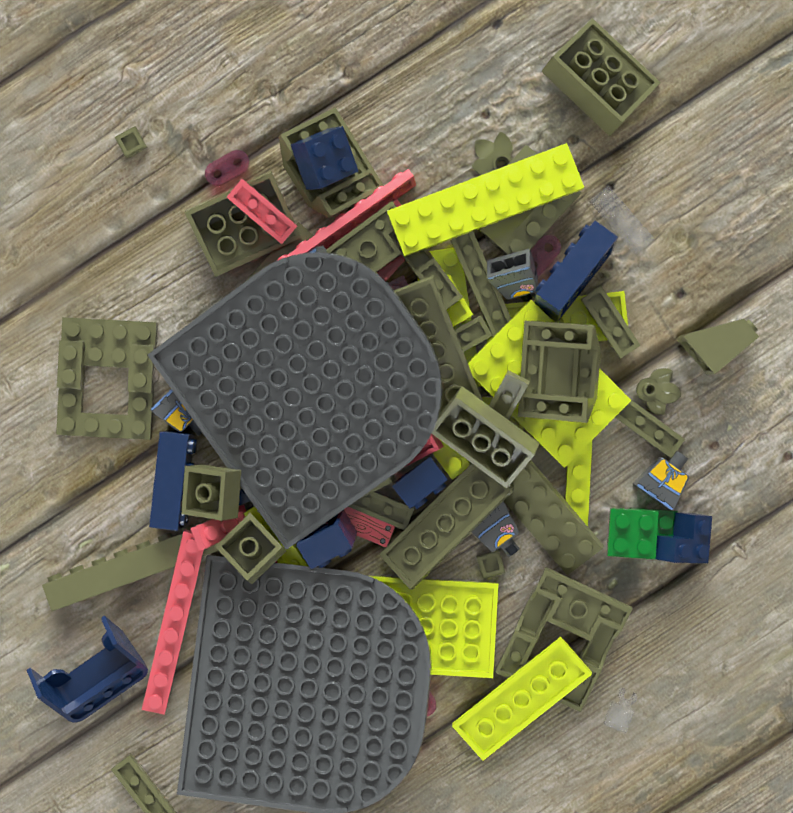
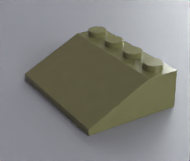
(600, 76)
(526, 228)
(229, 234)

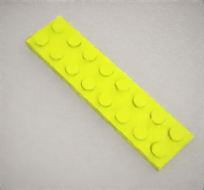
(485, 200)

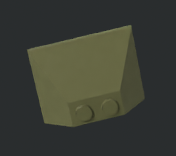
(341, 193)
(561, 369)

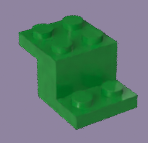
(635, 531)

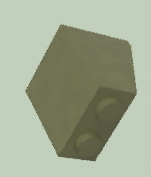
(719, 344)

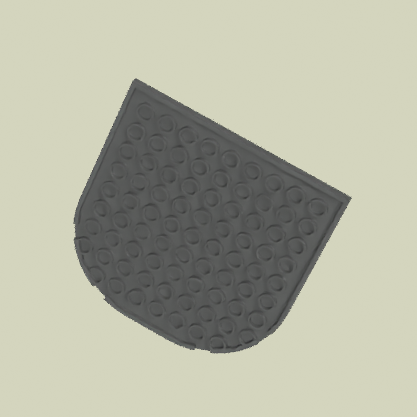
(307, 386)
(303, 690)

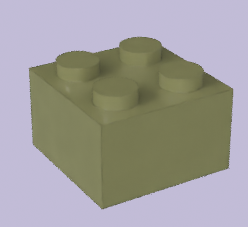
(211, 492)
(250, 548)

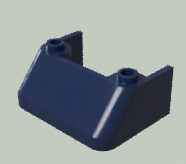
(93, 682)

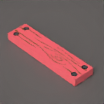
(370, 527)

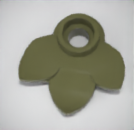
(491, 153)
(661, 390)

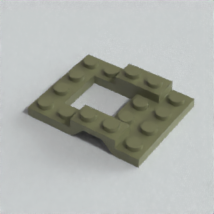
(377, 246)
(105, 345)
(575, 610)

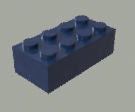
(575, 271)
(173, 455)

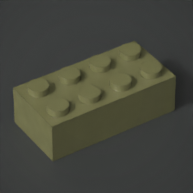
(484, 437)

